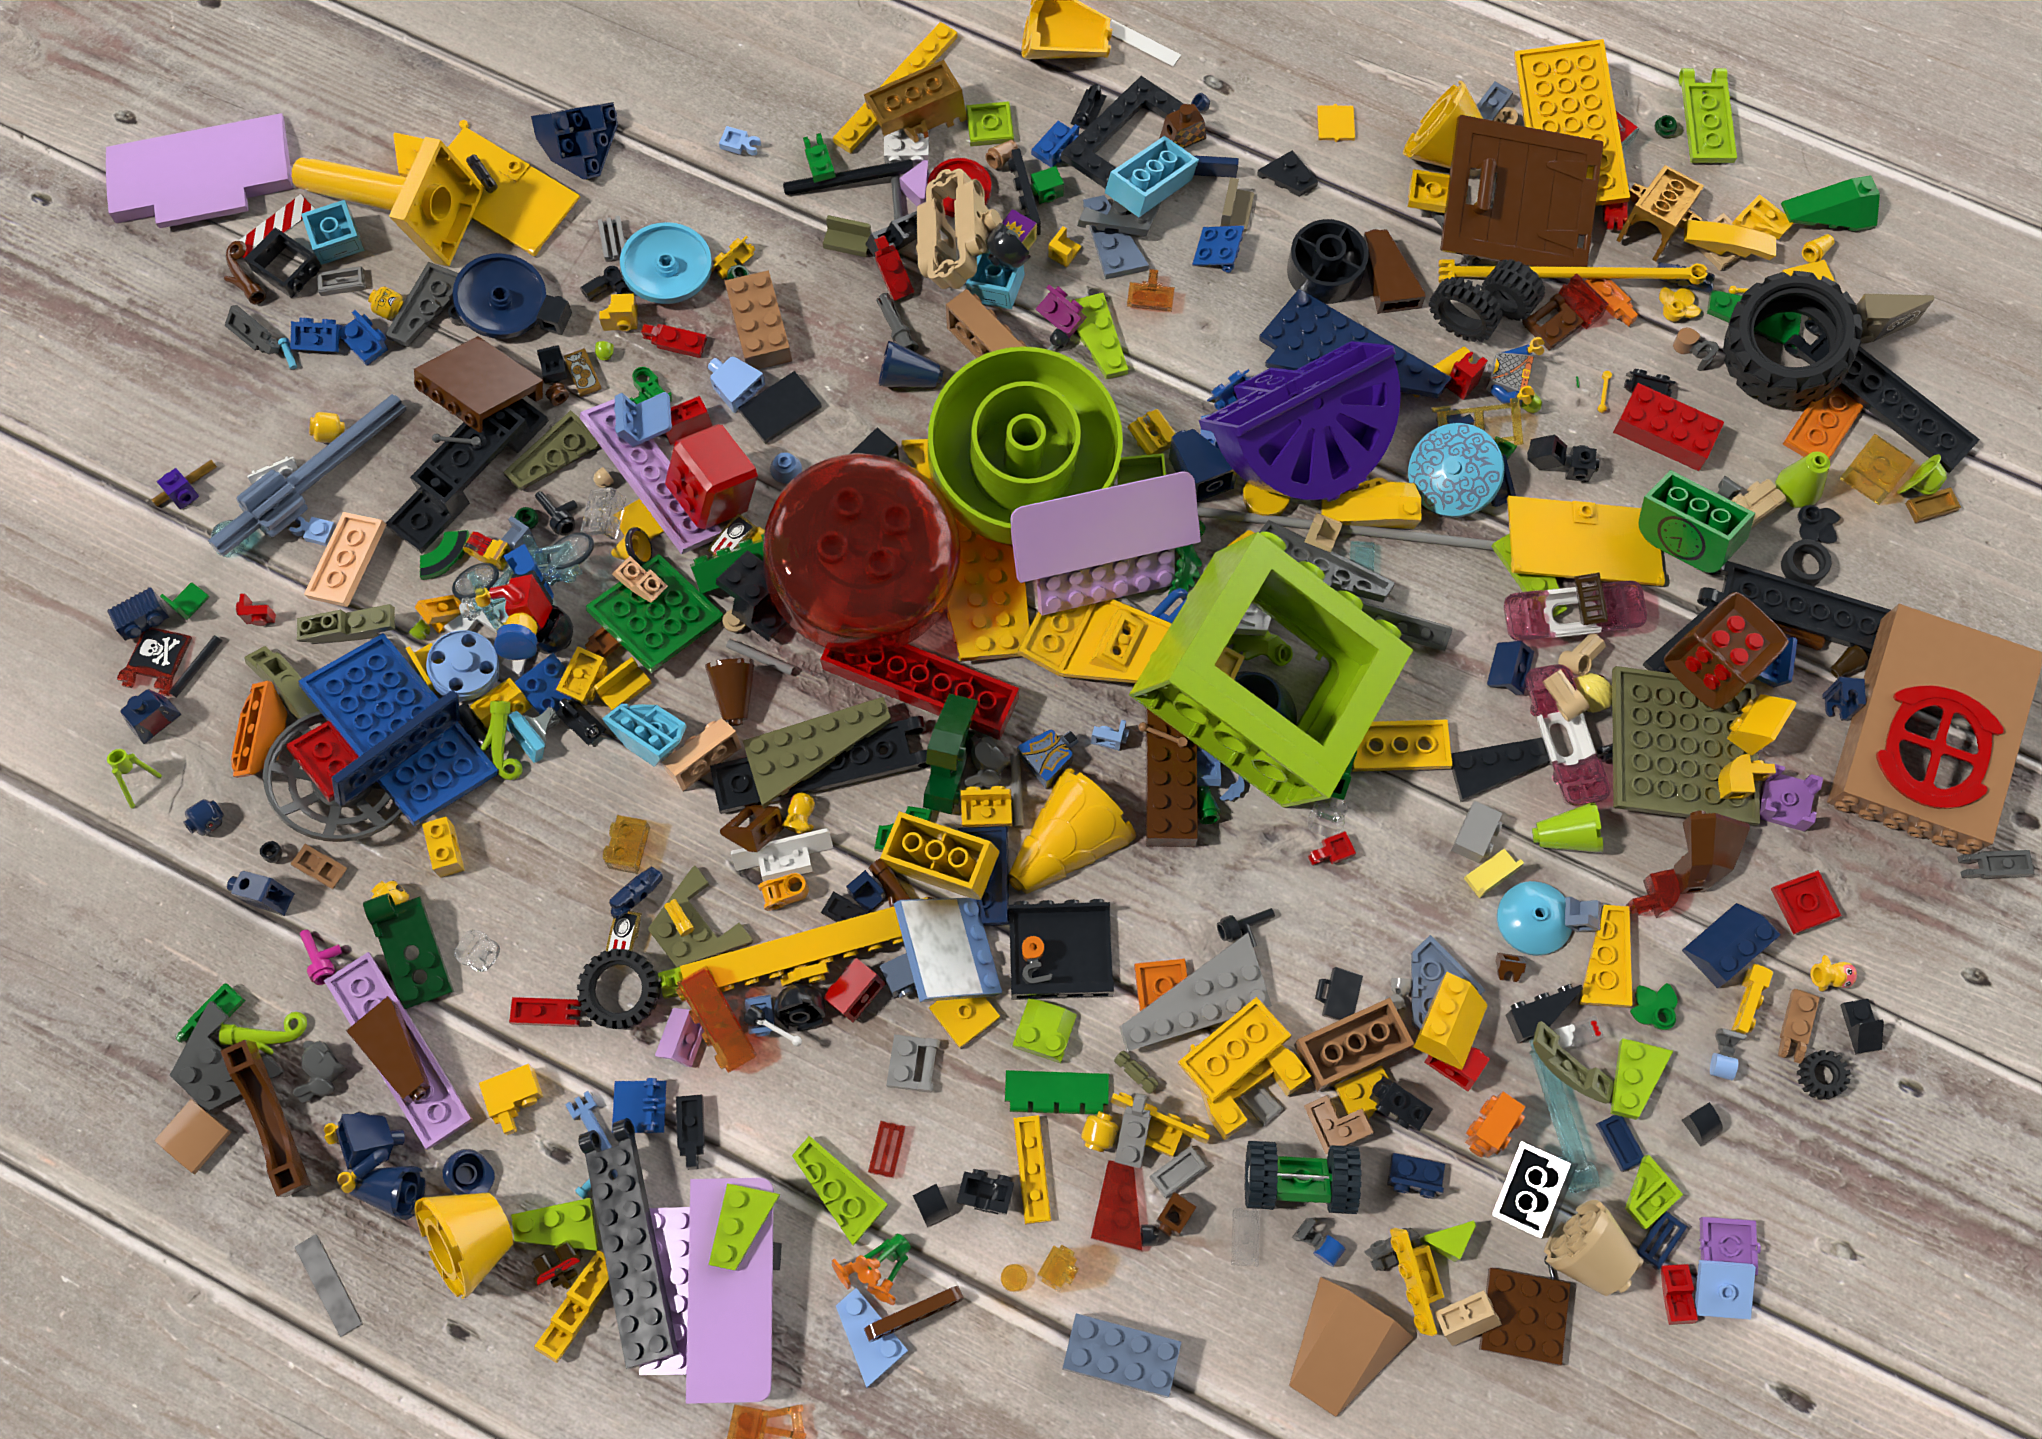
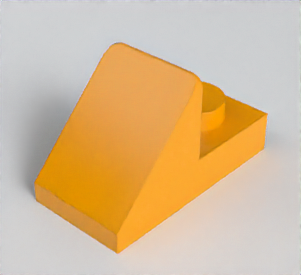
(439, 611)

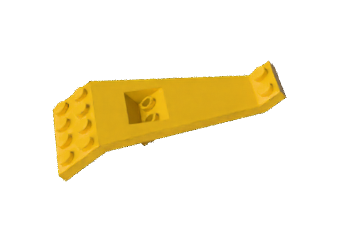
(1083, 639)

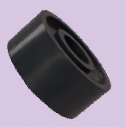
(1327, 260)

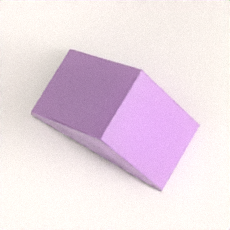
(914, 183)

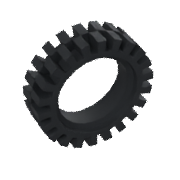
(1471, 297)
(589, 979)

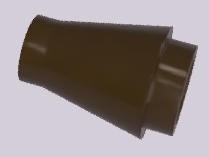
(1850, 660)

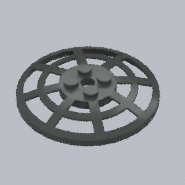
(302, 726)

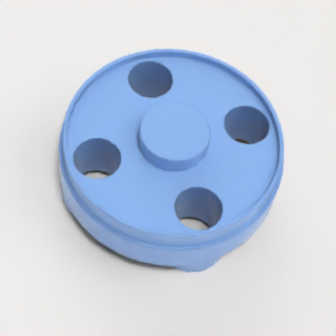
(463, 664)

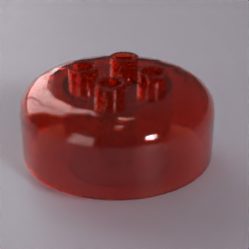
(861, 553)

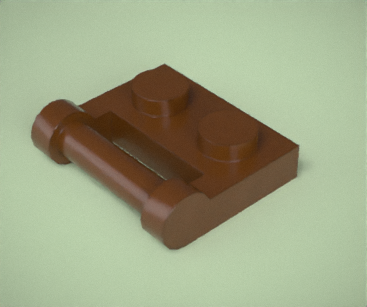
(1557, 327)

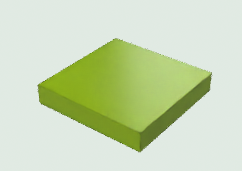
(989, 123)

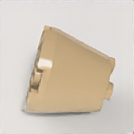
(1593, 1250)

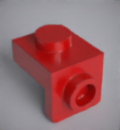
(254, 614)

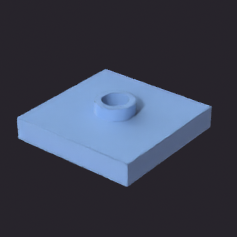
(1724, 1289)

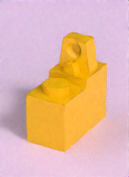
(509, 1091)

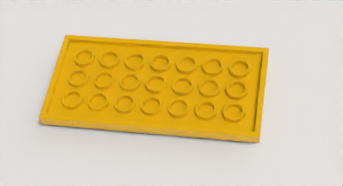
(1572, 94)

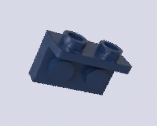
(1416, 1175)

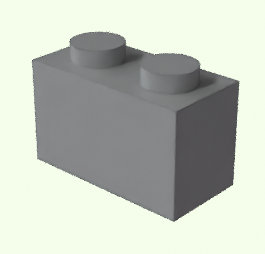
(1477, 831)

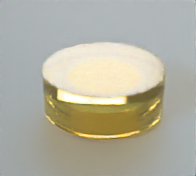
(1013, 1277)

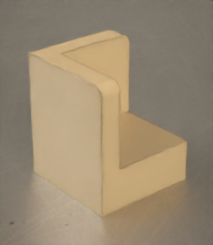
(1323, 532)

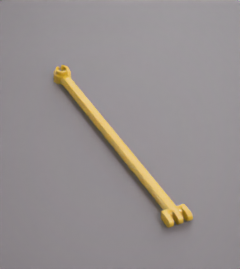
(1448, 270)

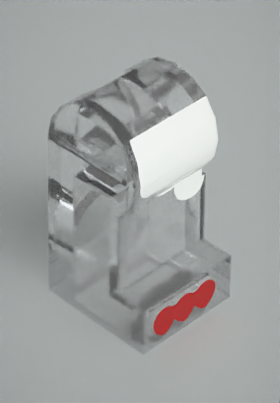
(1580, 1033)

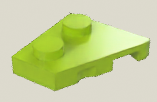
(1651, 1193)

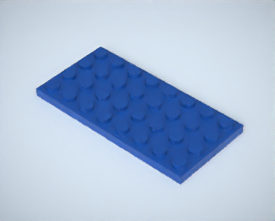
(374, 695)

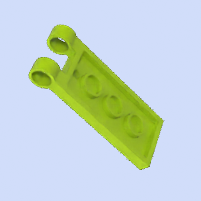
(1708, 117)

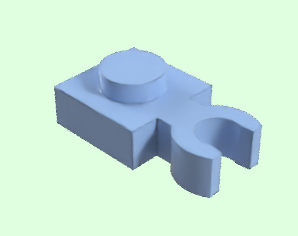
(736, 140)
(314, 531)

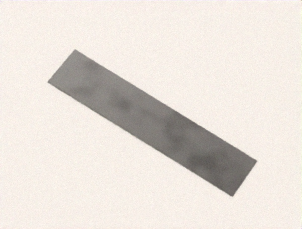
(328, 1285)

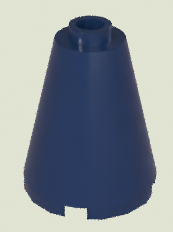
(907, 368)
(391, 1190)

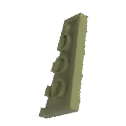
(554, 450)

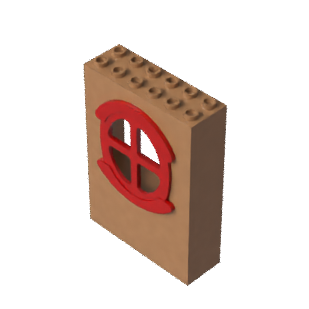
(1963, 671)

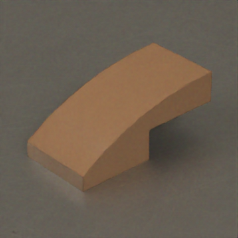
(318, 866)

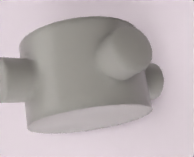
(1398, 1001)

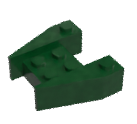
(949, 754)

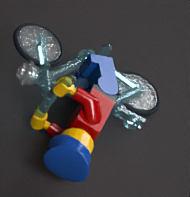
(527, 594)

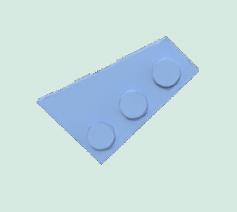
(872, 1357)

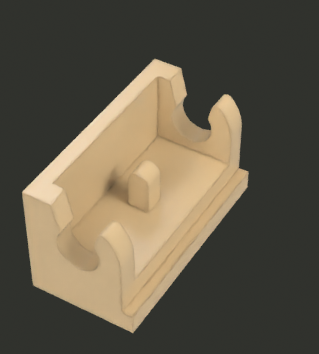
(1467, 1318)

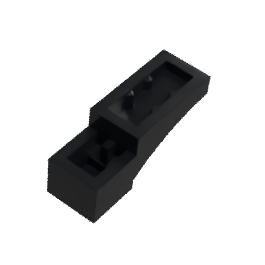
(899, 232)

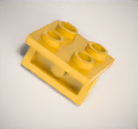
(986, 807)

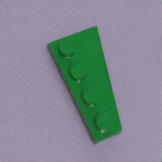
(1775, 327)

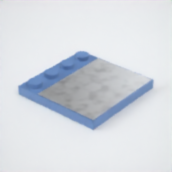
(947, 949)

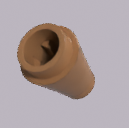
(1000, 154)

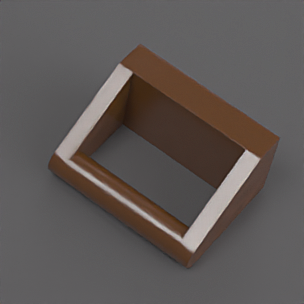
(759, 832)

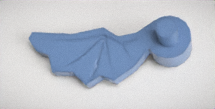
(1234, 790)

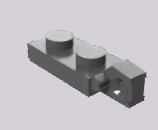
(250, 331)

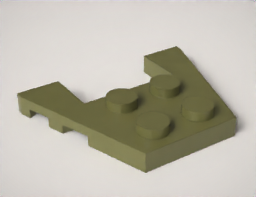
(701, 941)

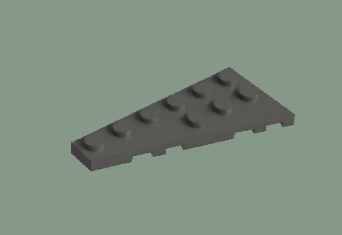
(1338, 570)

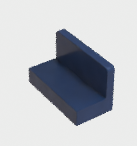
(1510, 666)

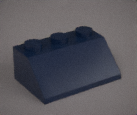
(1730, 943)

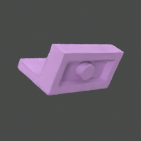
(680, 1038)

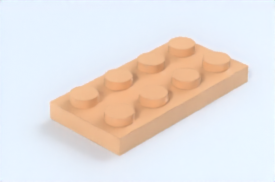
(345, 559)

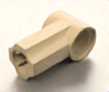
(1580, 659)
(1569, 701)

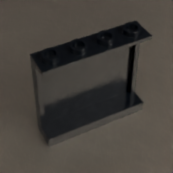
(1074, 949)

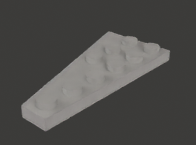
(1202, 998)

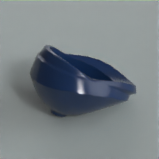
(468, 1172)

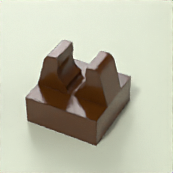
(1512, 963)

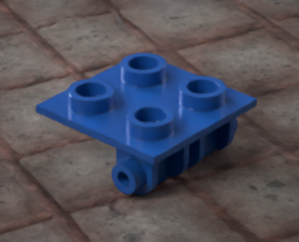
(1219, 246)
(541, 683)
(642, 1103)

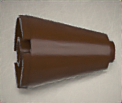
(732, 688)

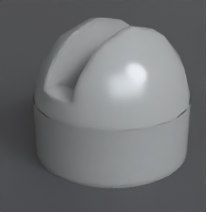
(1401, 985)

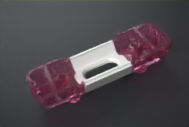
(1531, 612)
(1581, 774)

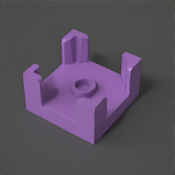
(1789, 800)

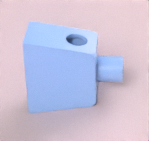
(735, 381)

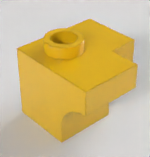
(620, 314)

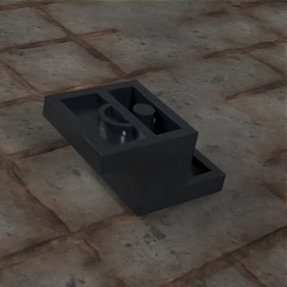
(752, 601)

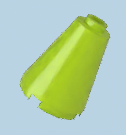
(1804, 480)
(1571, 830)

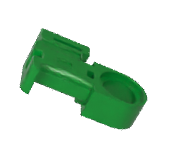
(646, 389)

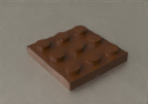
(1530, 1314)

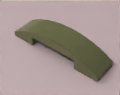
(1590, 1082)

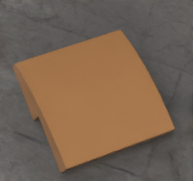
(192, 1136)

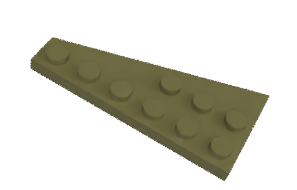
(801, 750)

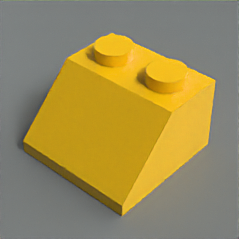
(1760, 722)

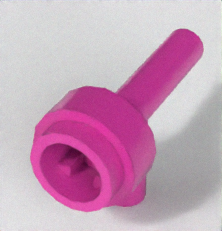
(321, 965)

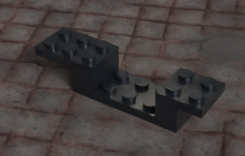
(454, 467)

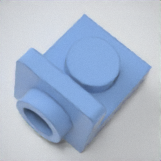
(1109, 738)

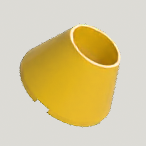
(1437, 131)
(465, 1237)

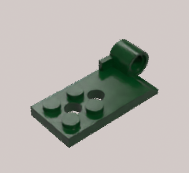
(398, 929)

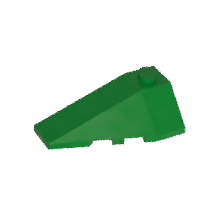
(1845, 204)

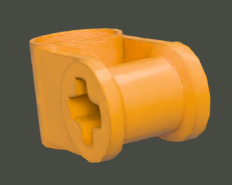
(781, 891)

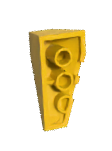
(1377, 506)

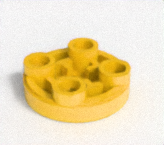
(1264, 502)

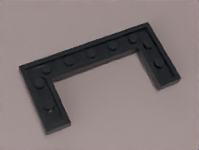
(1082, 150)

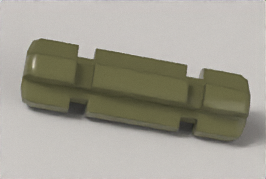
(1136, 1072)

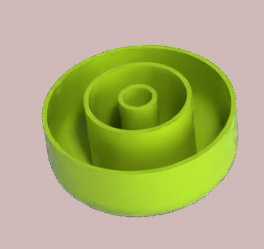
(1020, 434)

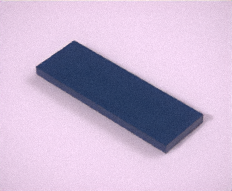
(396, 748)

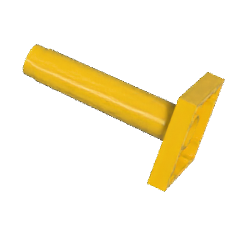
(427, 205)

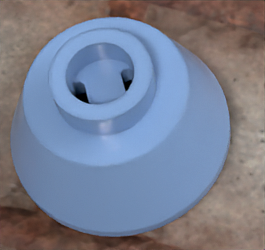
(785, 467)

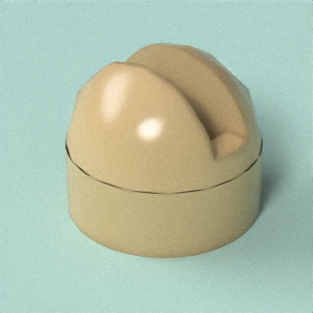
(602, 478)

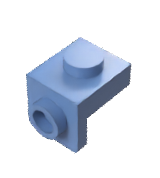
(1207, 769)
(765, 1003)

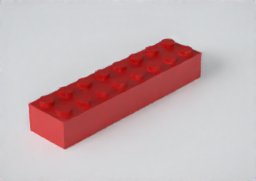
(926, 682)

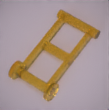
(1444, 411)

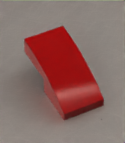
(1677, 1294)

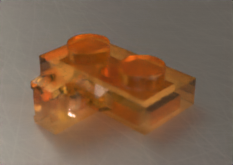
(1151, 294)

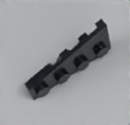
(1489, 766)

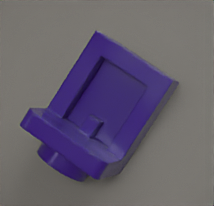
(177, 488)

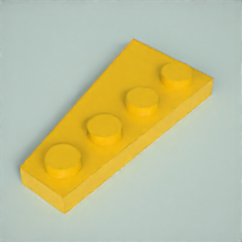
(1609, 966)

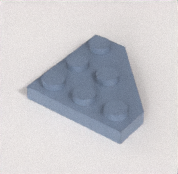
(1428, 968)

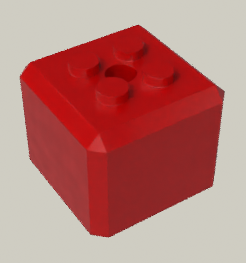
(711, 477)

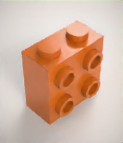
(1491, 1131)

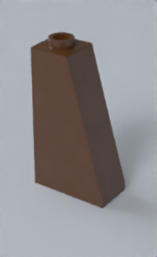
(1390, 275)
(390, 1048)

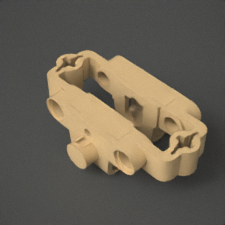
(972, 227)

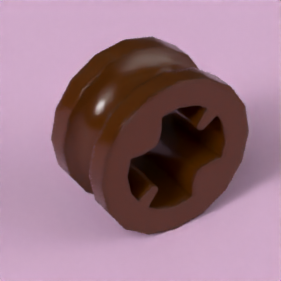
(557, 394)

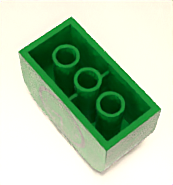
(1693, 522)

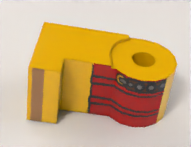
(487, 549)

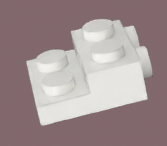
(900, 147)

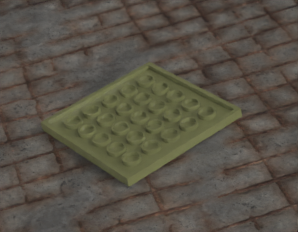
(1673, 748)

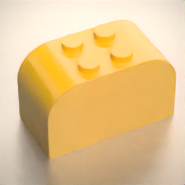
(940, 856)

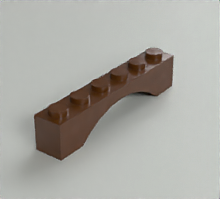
(280, 1151)

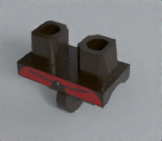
(545, 1271)

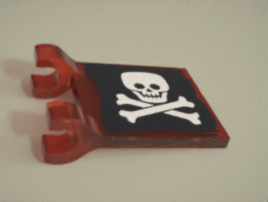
(156, 656)

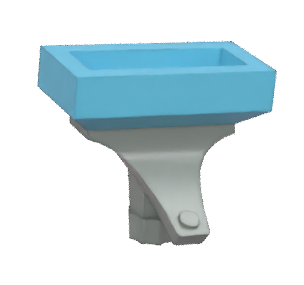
(531, 731)

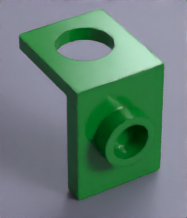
(187, 601)

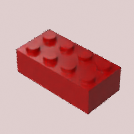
(1668, 427)

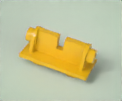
(738, 251)

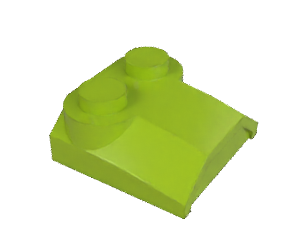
(1044, 1030)

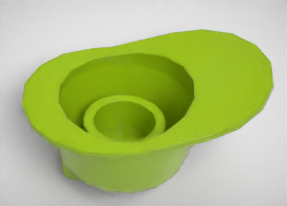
(1927, 477)

